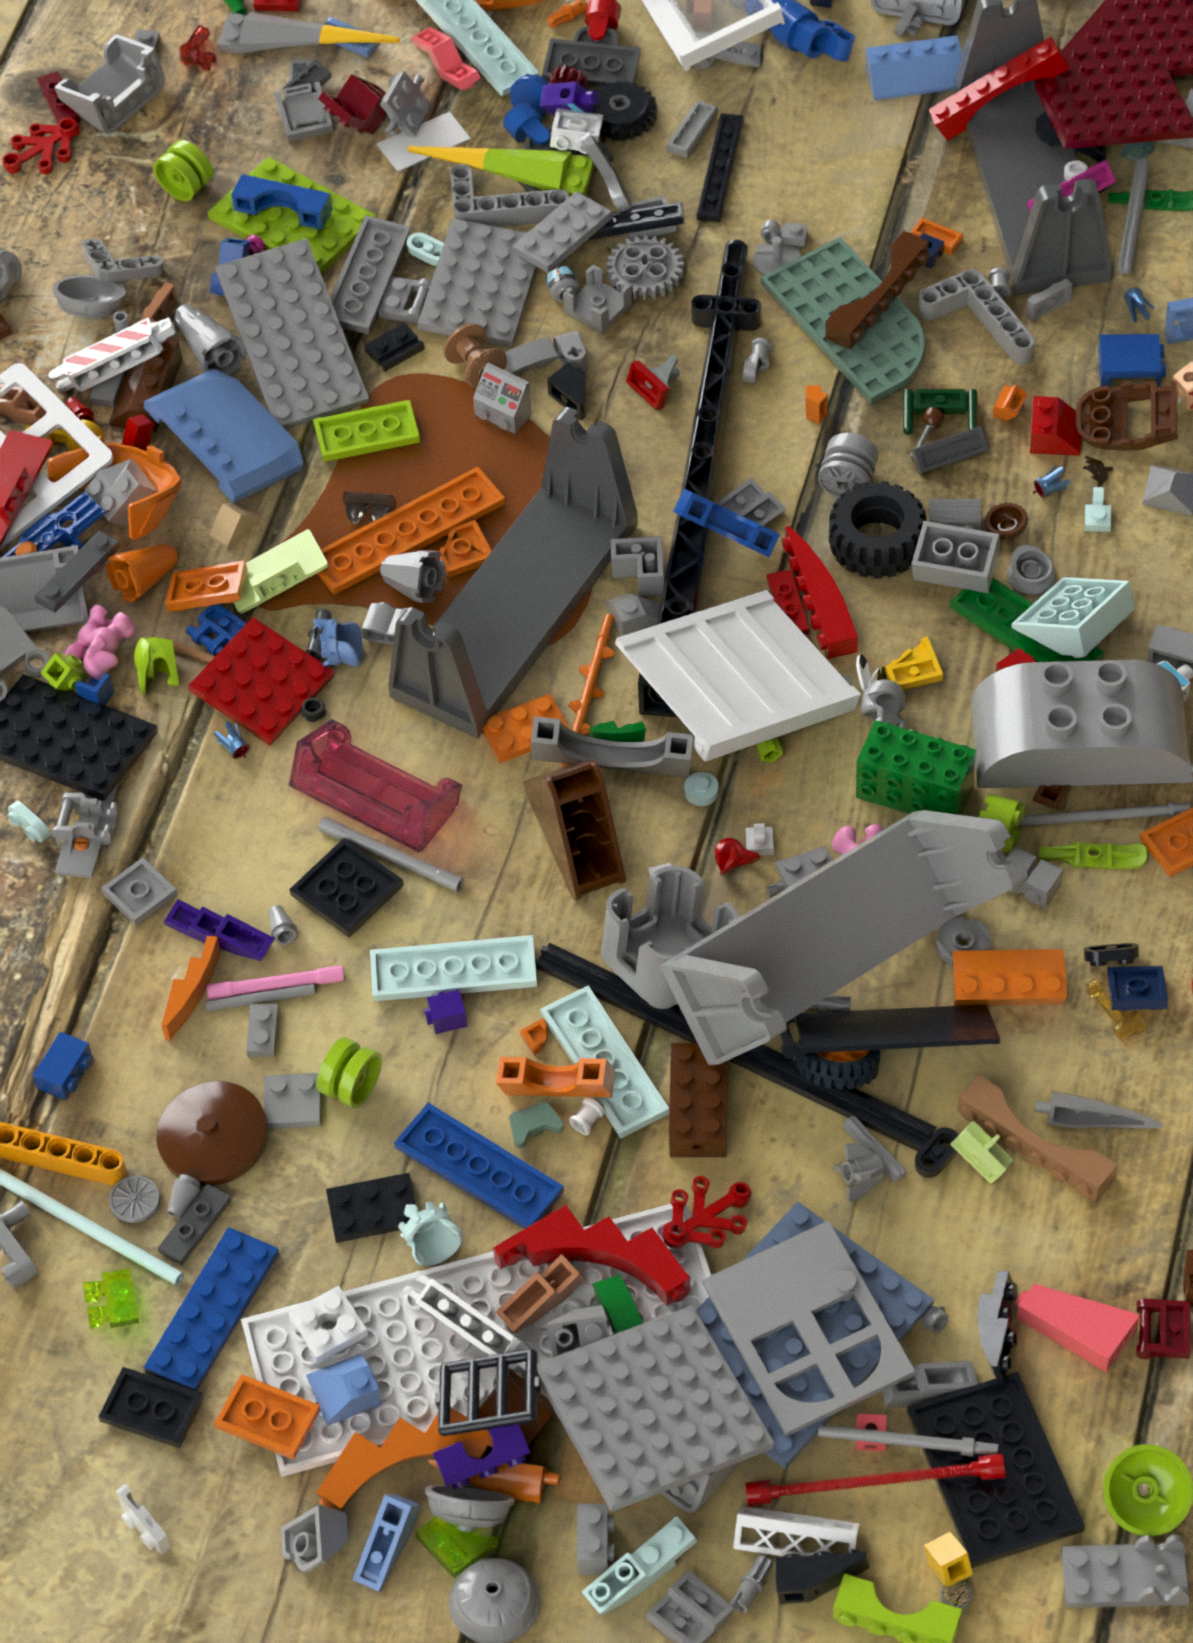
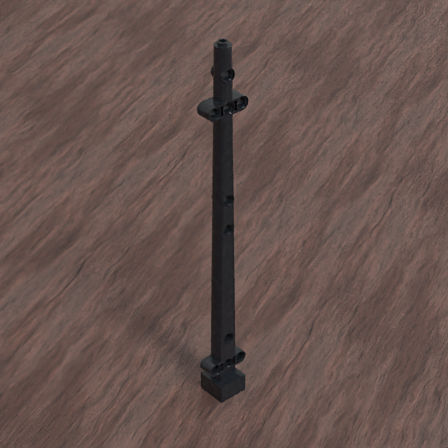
(685, 569)

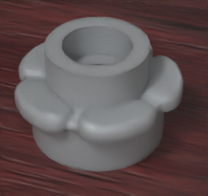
(935, 1319)

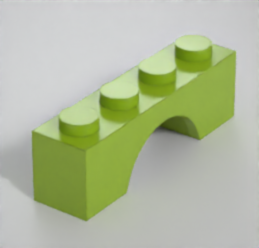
(859, 1606)

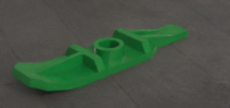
(1167, 200)

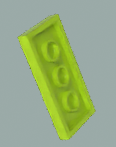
(366, 431)

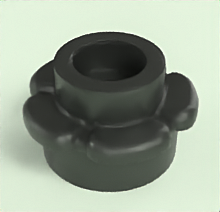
(310, 705)

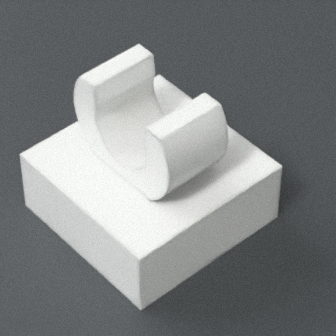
(760, 839)

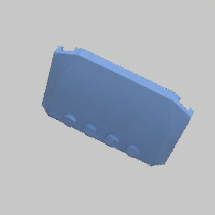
(228, 433)

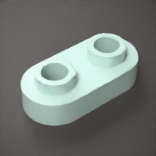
(430, 248)
(32, 825)

